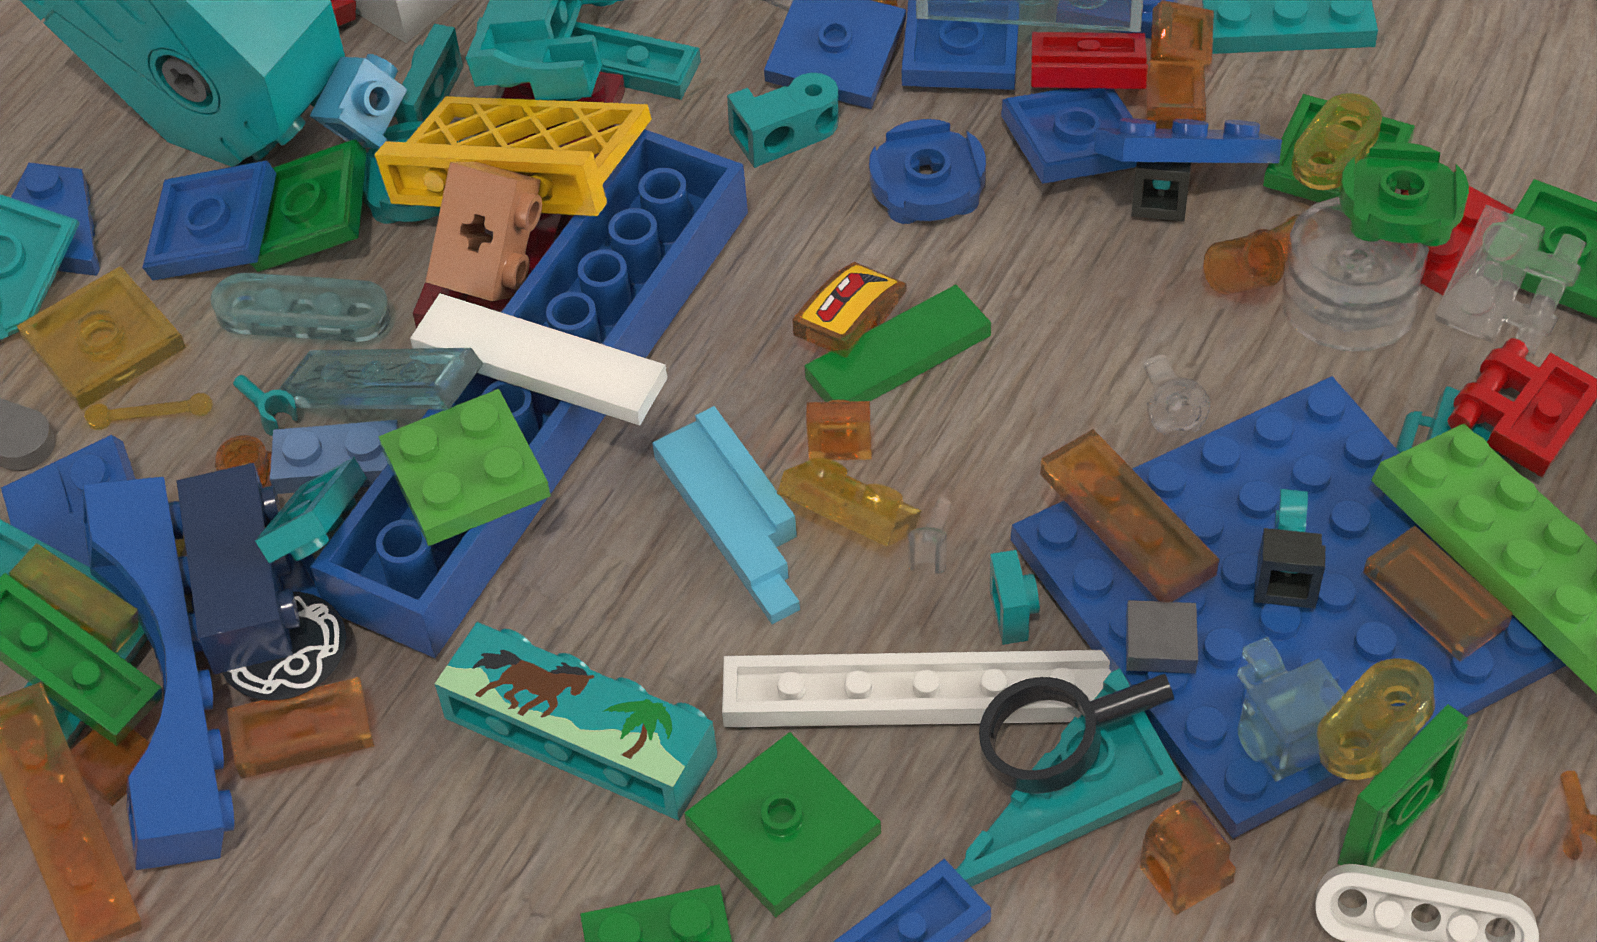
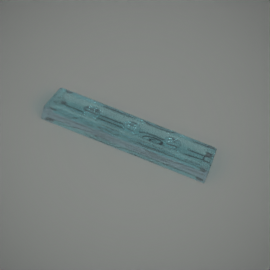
(382, 378)

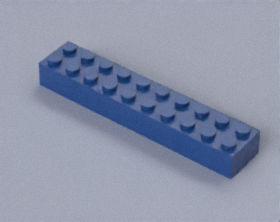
(601, 280)

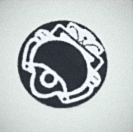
(316, 654)

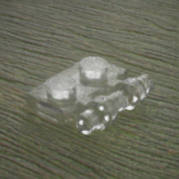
(1492, 273)

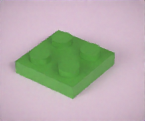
(464, 467)

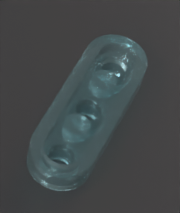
(279, 303)

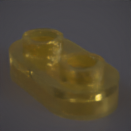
(1339, 131)
(1371, 724)

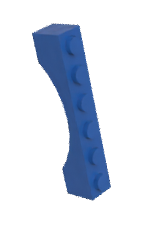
(173, 788)

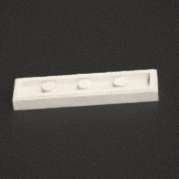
(545, 359)

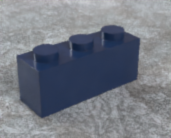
(235, 590)

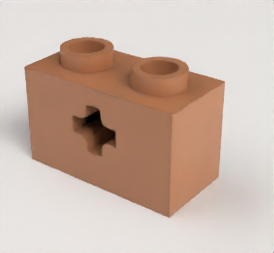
(462, 252)

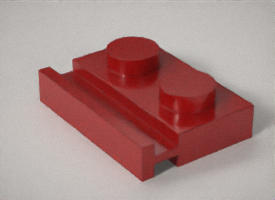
(1088, 60)

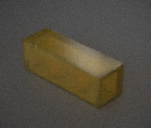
(77, 597)

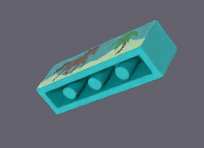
(578, 719)

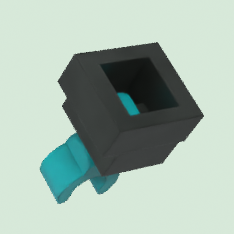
(1161, 190)
(1289, 558)

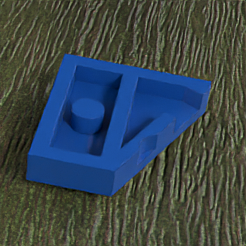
(66, 193)

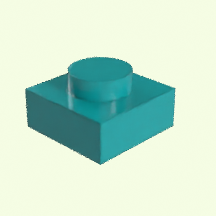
(1012, 596)

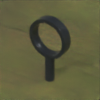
(1096, 713)

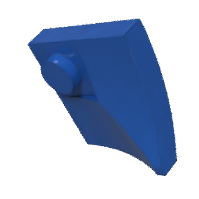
(51, 499)

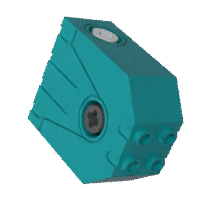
(206, 71)

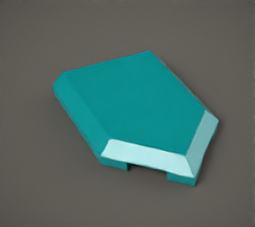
(30, 256)

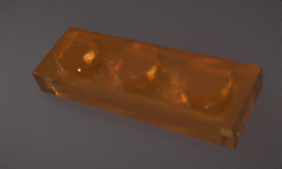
(1129, 517)

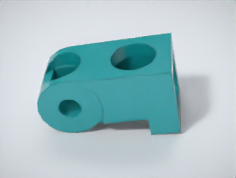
(783, 118)

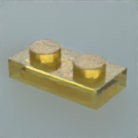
(864, 508)

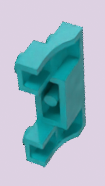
(533, 44)

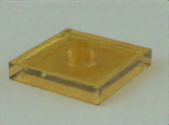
(101, 337)

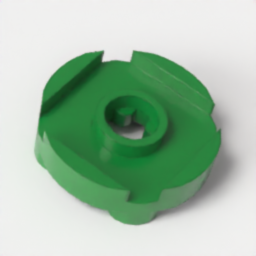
(1424, 216)

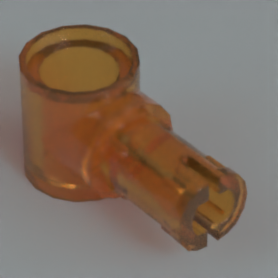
(1248, 260)

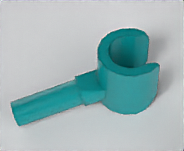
(267, 403)

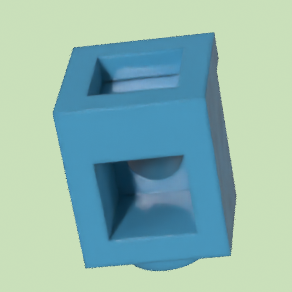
(360, 100)

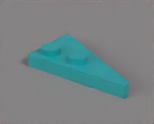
(1125, 777)

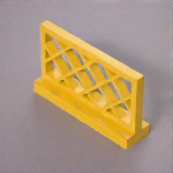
(569, 175)

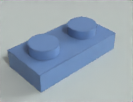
(311, 451)

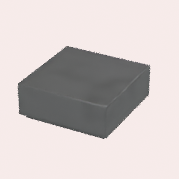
(1161, 636)

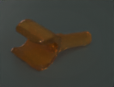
(1580, 816)

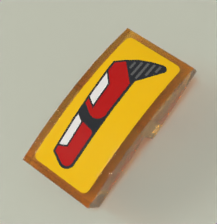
(847, 307)

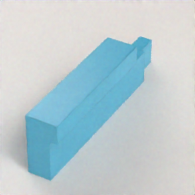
(733, 506)

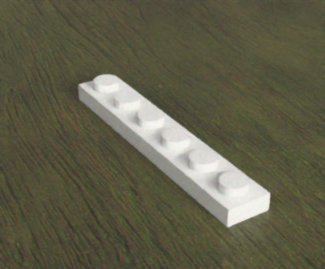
(898, 687)

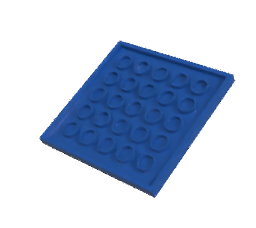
(1227, 495)

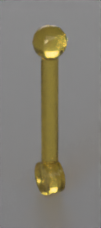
(100, 417)

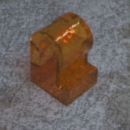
(1185, 856)

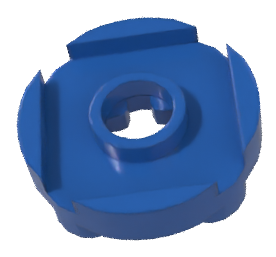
(934, 196)

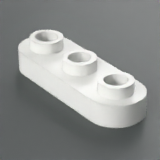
(1394, 895)

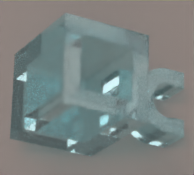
(1283, 709)

